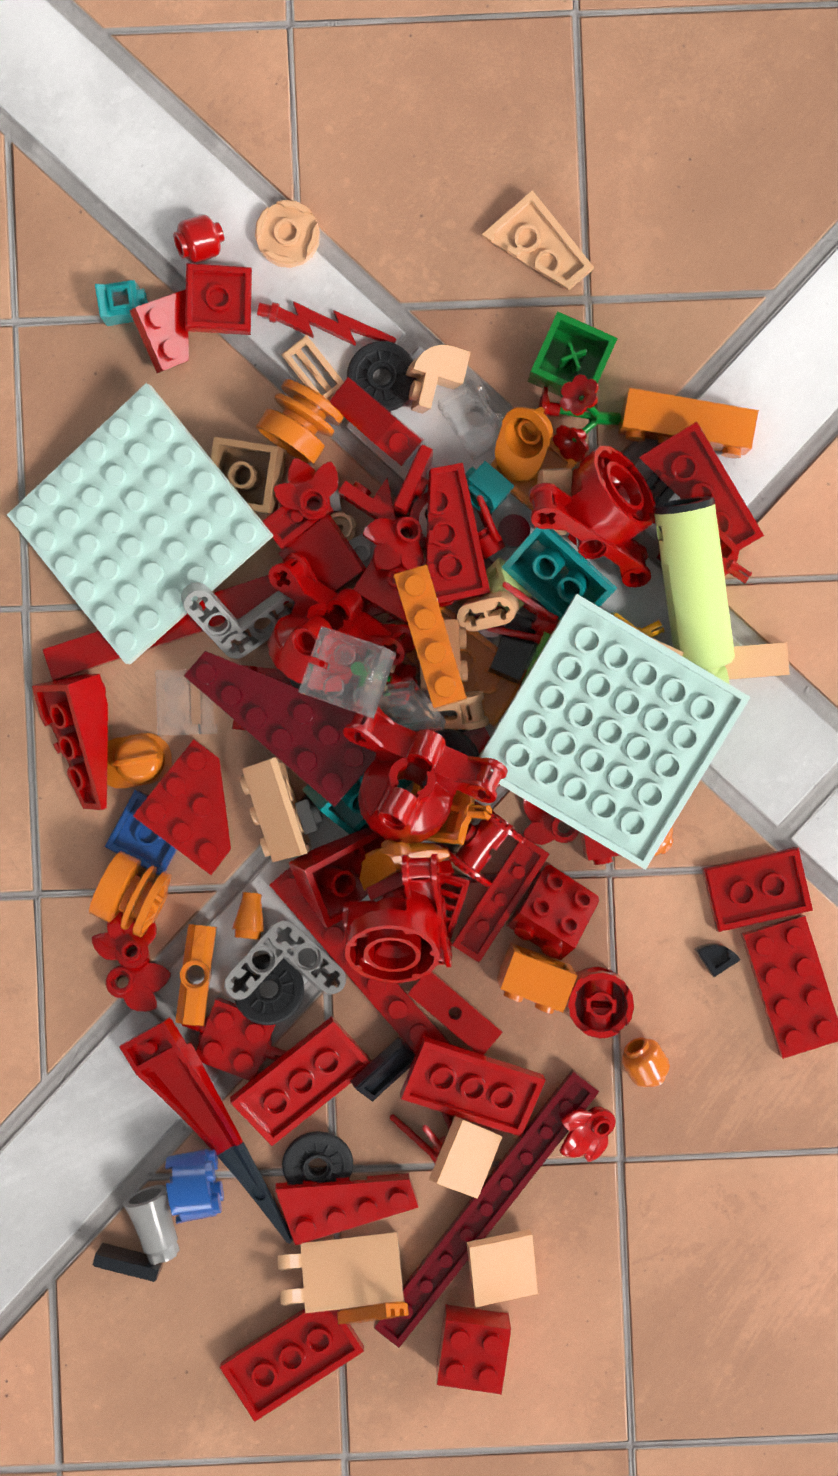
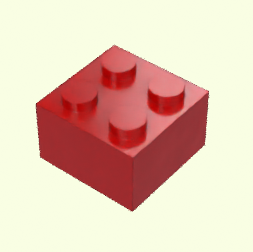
(473, 1349)

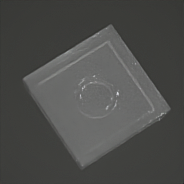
(410, 707)

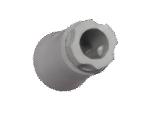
(153, 1223)

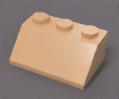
(275, 809)

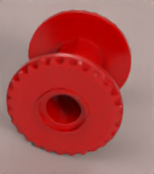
(477, 844)

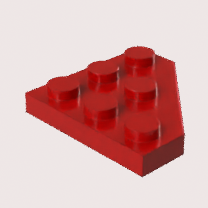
(191, 808)

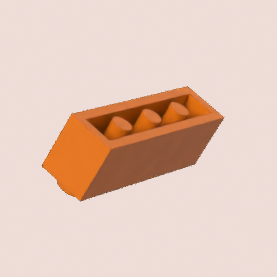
(664, 415)
(430, 636)

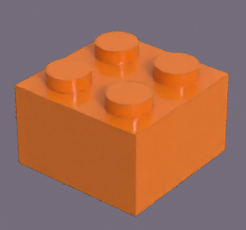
(536, 978)

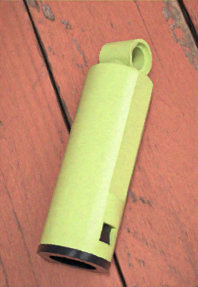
(695, 582)

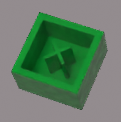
(569, 351)

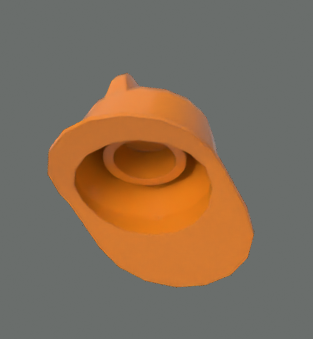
(523, 442)
(137, 760)

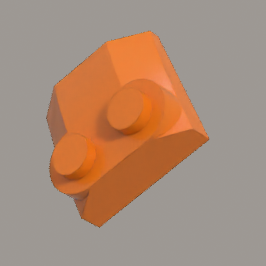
(388, 860)

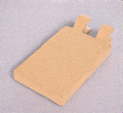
(345, 1273)

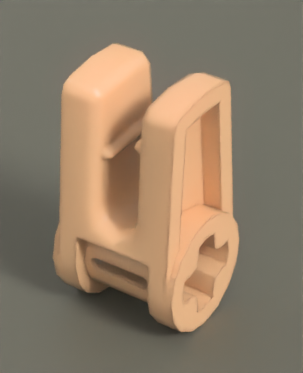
(469, 713)

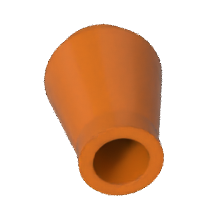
(249, 917)

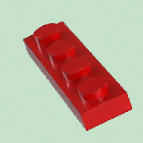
(500, 899)

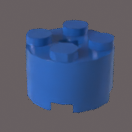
(193, 1185)

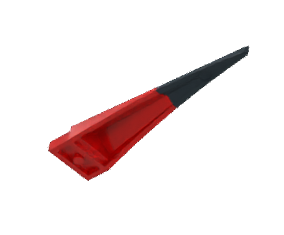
(179, 1078)

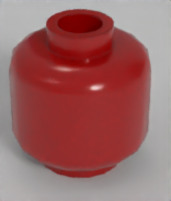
(198, 238)

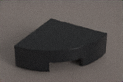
(716, 957)

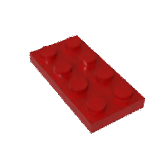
(792, 986)
(300, 1081)
(472, 1086)
(289, 1359)

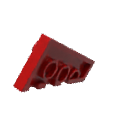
(693, 470)
(332, 1207)

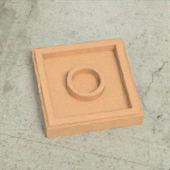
(465, 1157)
(502, 1268)

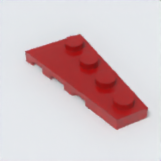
(452, 537)

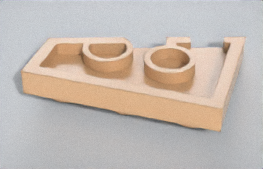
(540, 242)

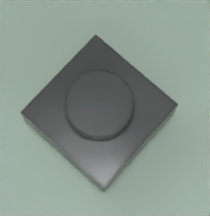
(308, 815)

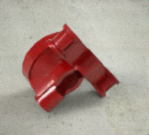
(604, 511)
(319, 606)
(421, 759)
(400, 936)

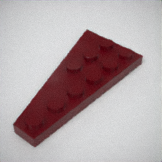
(289, 724)

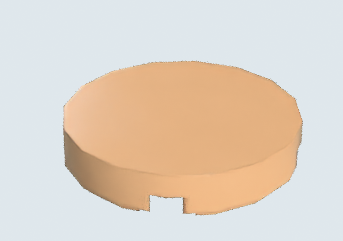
(287, 234)

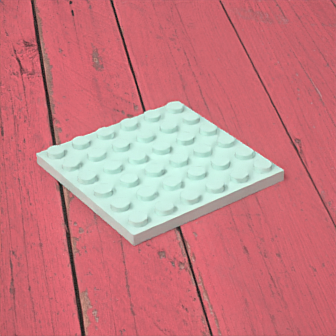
(138, 522)
(612, 731)

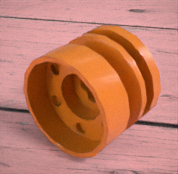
(302, 418)
(128, 892)

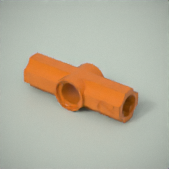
(193, 997)

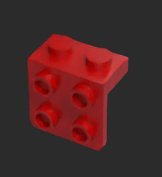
(554, 913)

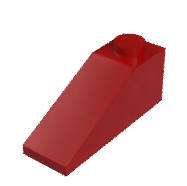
(376, 422)

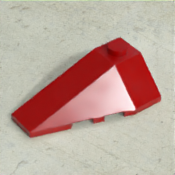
(79, 718)
(333, 873)

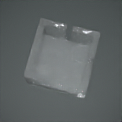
(354, 672)

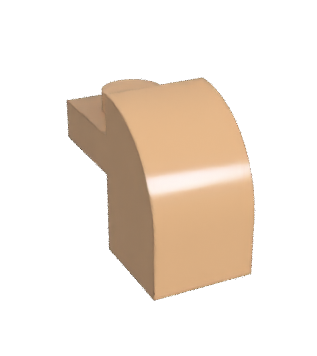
(436, 366)

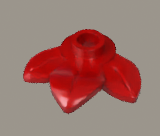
(307, 485)
(392, 546)
(545, 826)
(116, 942)
(141, 984)
(587, 1132)

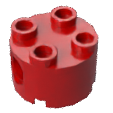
(600, 1002)

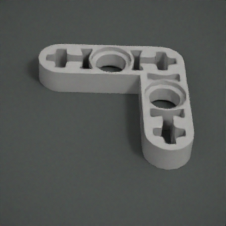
(232, 627)
(277, 953)

